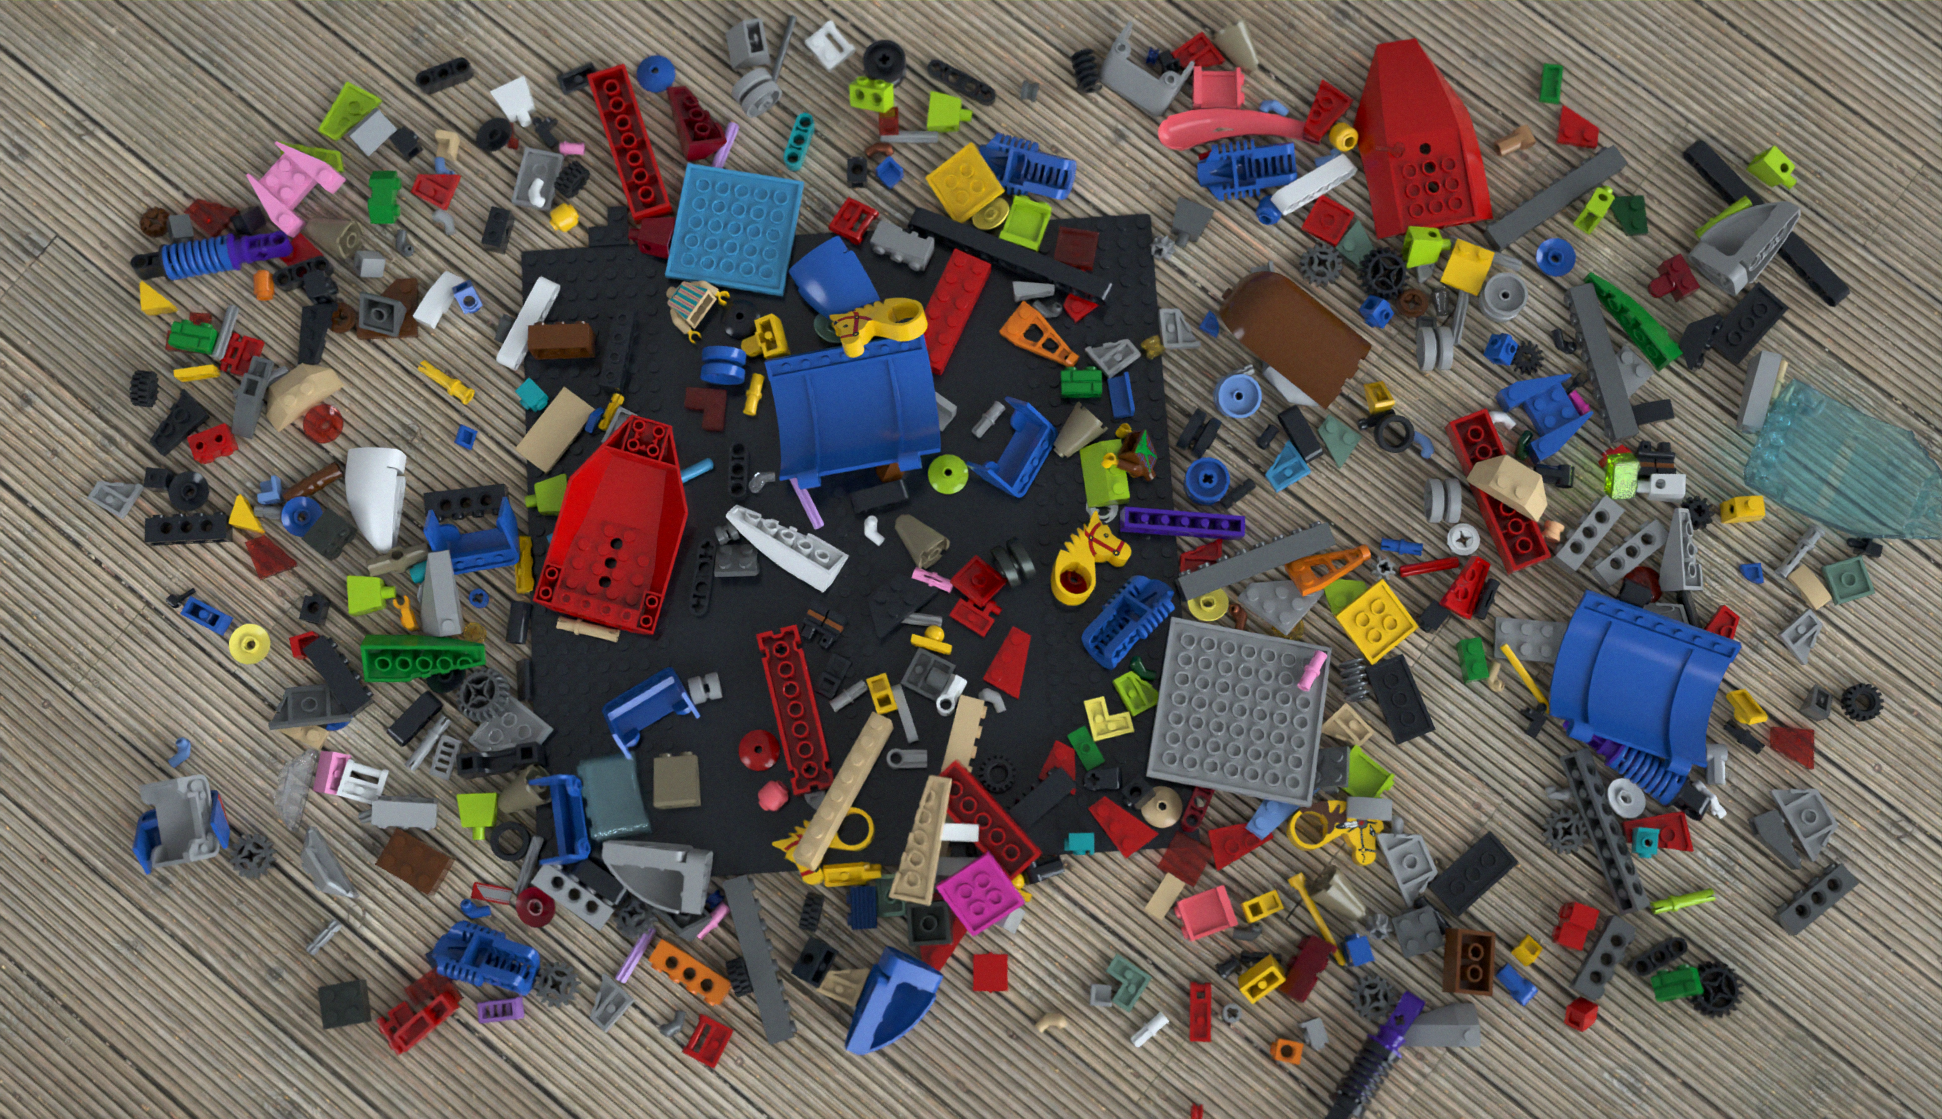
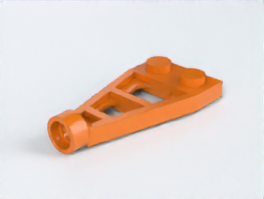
(1019, 323)
(1308, 583)

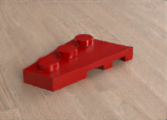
(1326, 110)
(1723, 622)
(1233, 843)

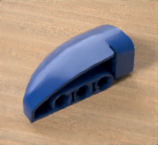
(833, 279)
(892, 1001)

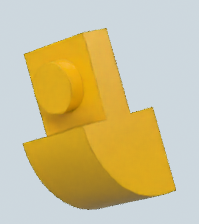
(881, 694)
(1261, 906)

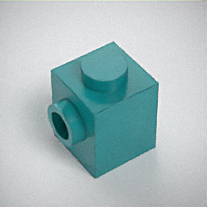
(531, 396)

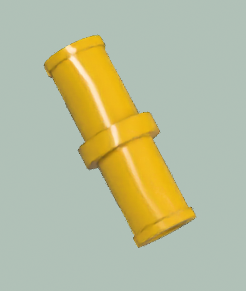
(753, 394)

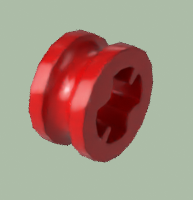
(1196, 1111)

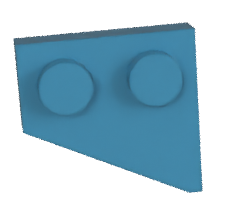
(1287, 468)

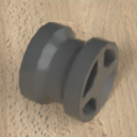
(1029, 91)

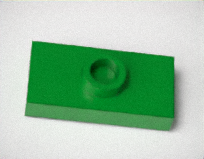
(1550, 83)
(1085, 748)

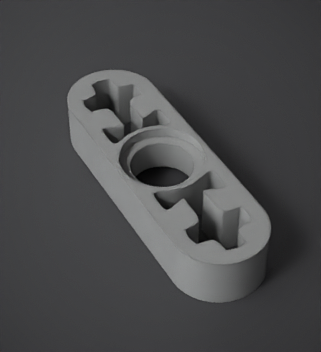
(904, 713)

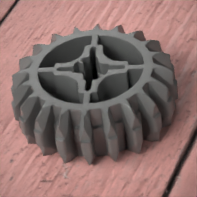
(473, 703)

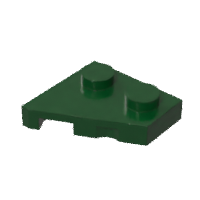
(1630, 214)

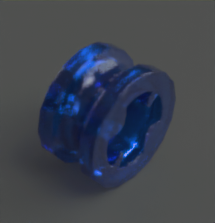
(1152, 56)
(715, 899)

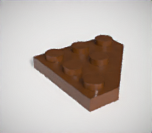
(406, 292)

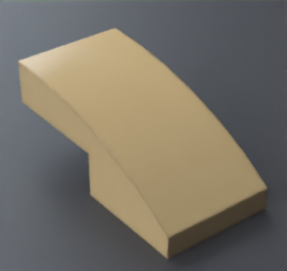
(1809, 585)
(1164, 896)

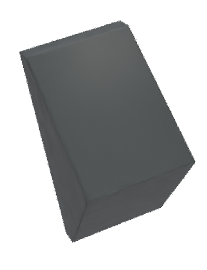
(1817, 704)

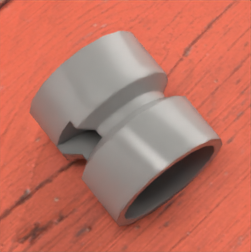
(698, 689)

